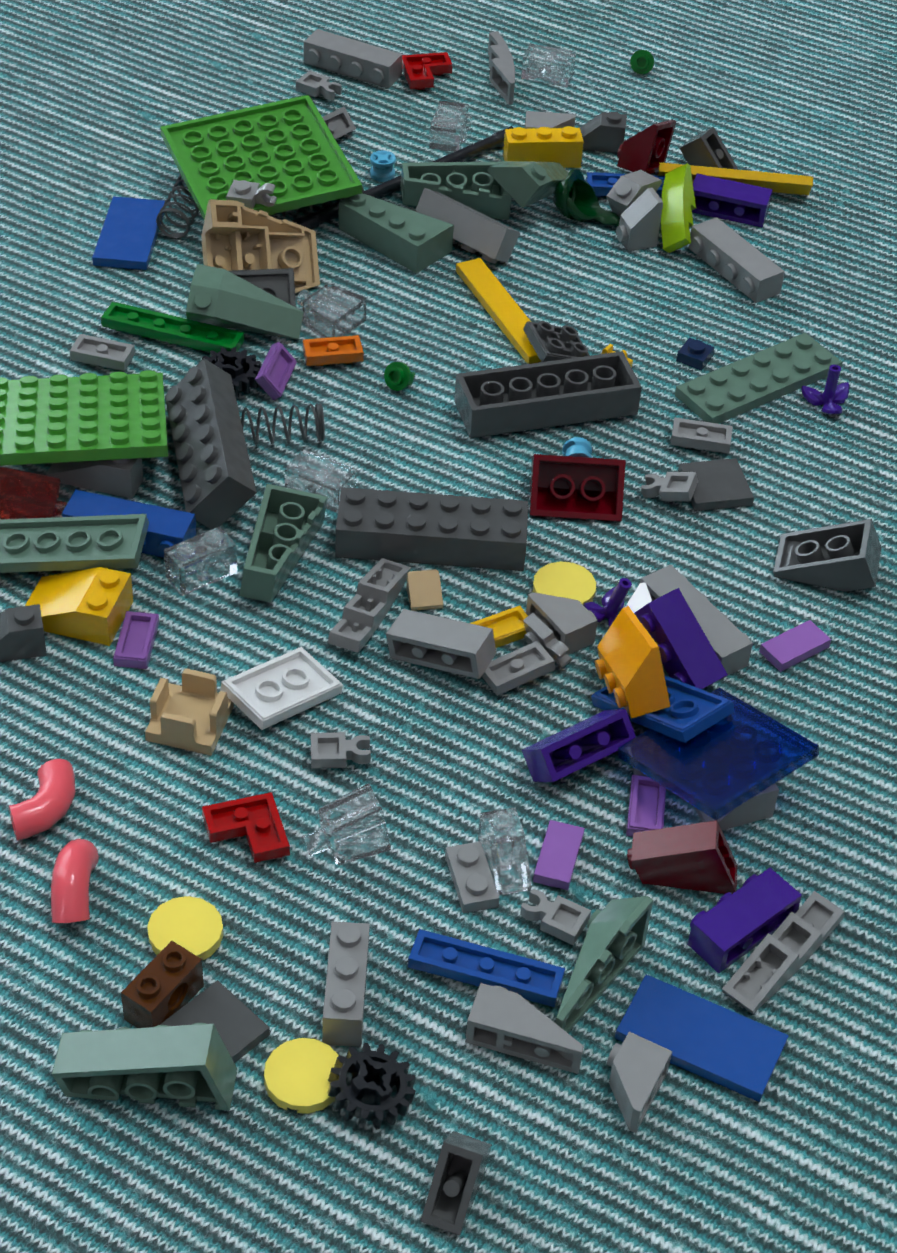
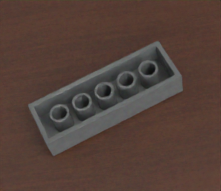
(547, 394)
(209, 444)
(431, 529)

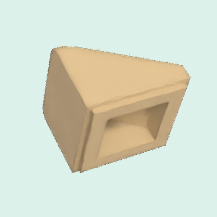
(424, 590)

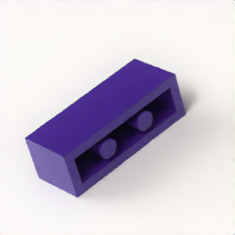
(731, 200)
(681, 641)
(578, 745)
(742, 919)

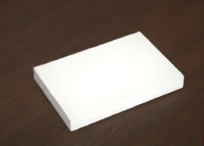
(281, 688)

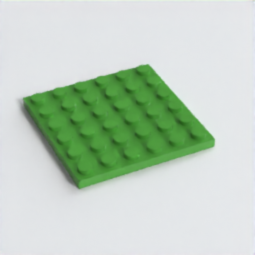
(263, 144)
(82, 418)

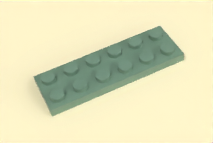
(757, 379)
(72, 542)

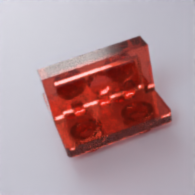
(28, 495)

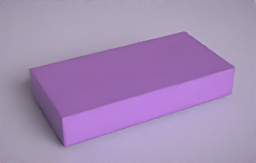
(276, 370)
(136, 640)
(795, 645)
(645, 805)
(558, 855)

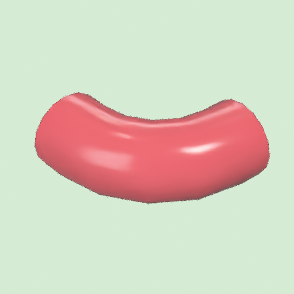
(50, 802)
(71, 881)

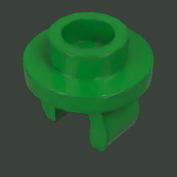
(642, 61)
(398, 376)

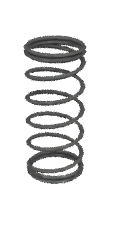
(178, 185)
(318, 415)

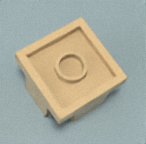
(189, 714)

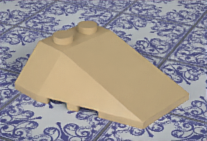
(253, 240)

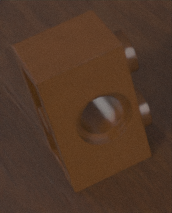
(162, 987)

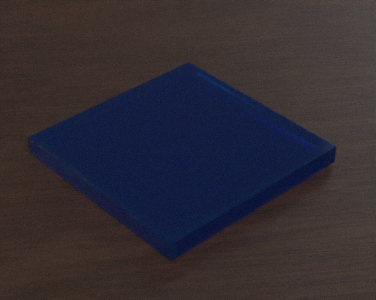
(723, 762)

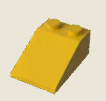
(84, 603)

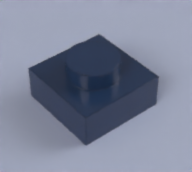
(695, 354)

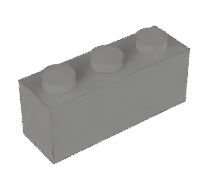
(441, 643)
(346, 984)

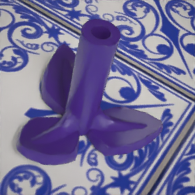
(832, 394)
(612, 602)

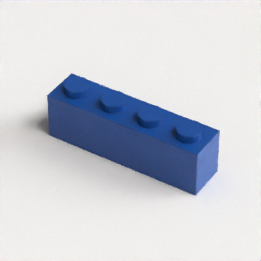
(165, 526)

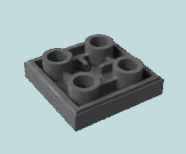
(554, 342)

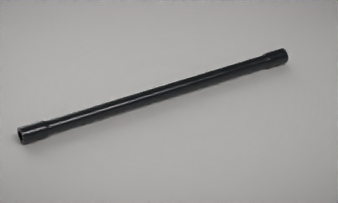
(331, 212)

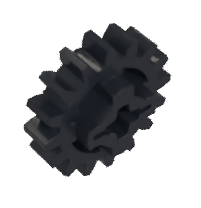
(240, 367)
(371, 1085)

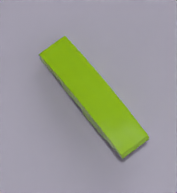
(677, 208)

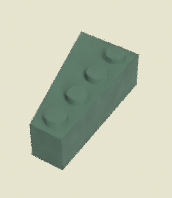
(461, 181)
(396, 231)
(280, 537)
(147, 1064)

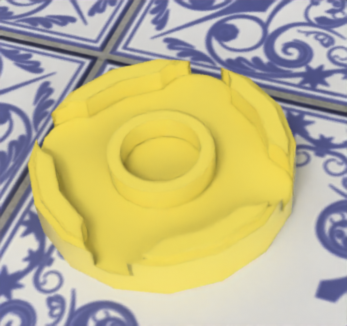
(565, 581)
(188, 923)
(299, 1075)

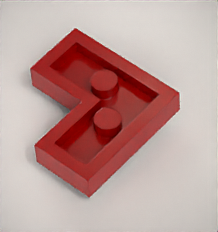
(421, 68)
(249, 816)

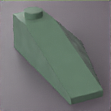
(528, 180)
(232, 302)
(609, 946)

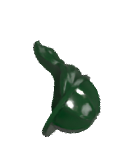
(579, 201)

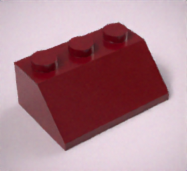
(577, 487)

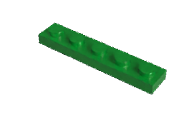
(170, 328)

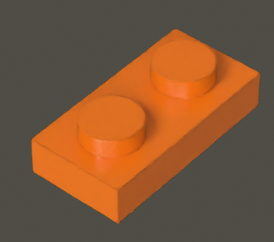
(333, 350)

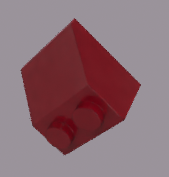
(647, 148)

